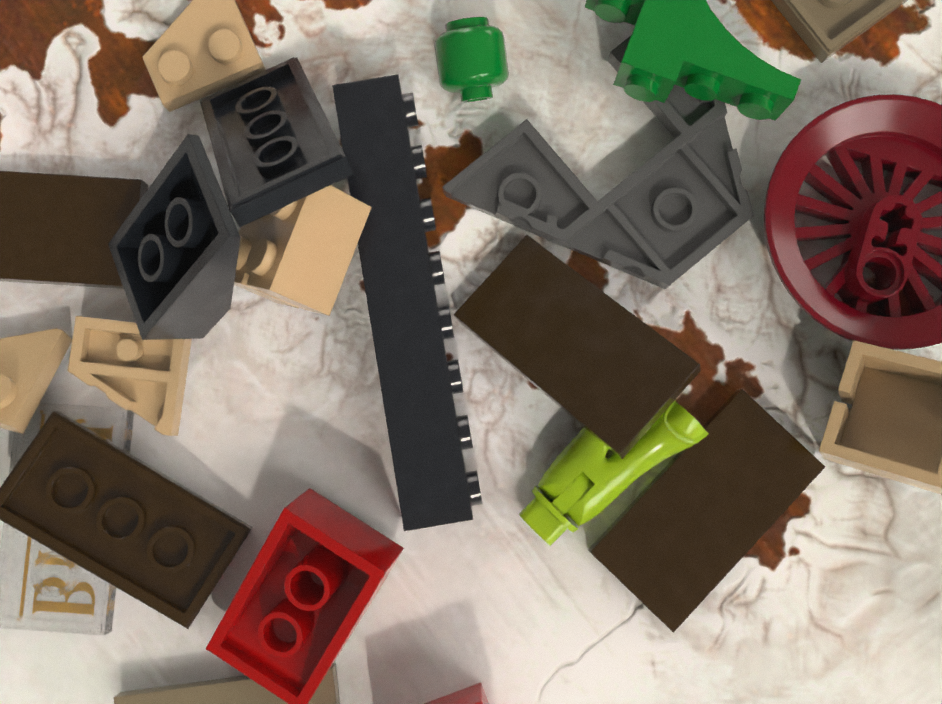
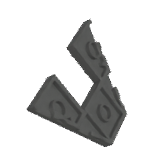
(645, 226)

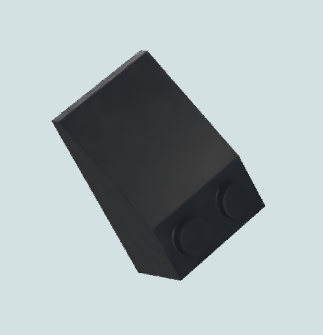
(179, 250)

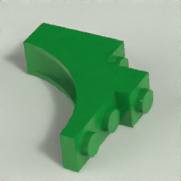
(692, 49)

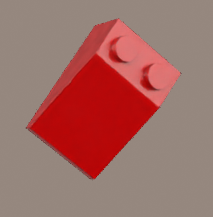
(303, 597)

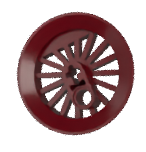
(881, 134)

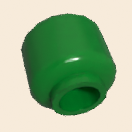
(471, 58)

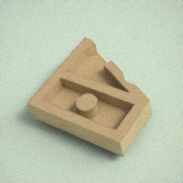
(202, 53)
(132, 371)
(25, 373)

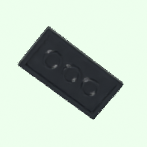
(272, 142)

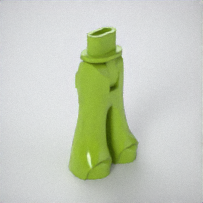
(586, 482)

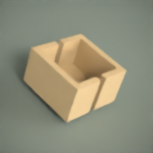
(302, 250)
(892, 418)

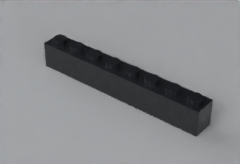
(403, 305)

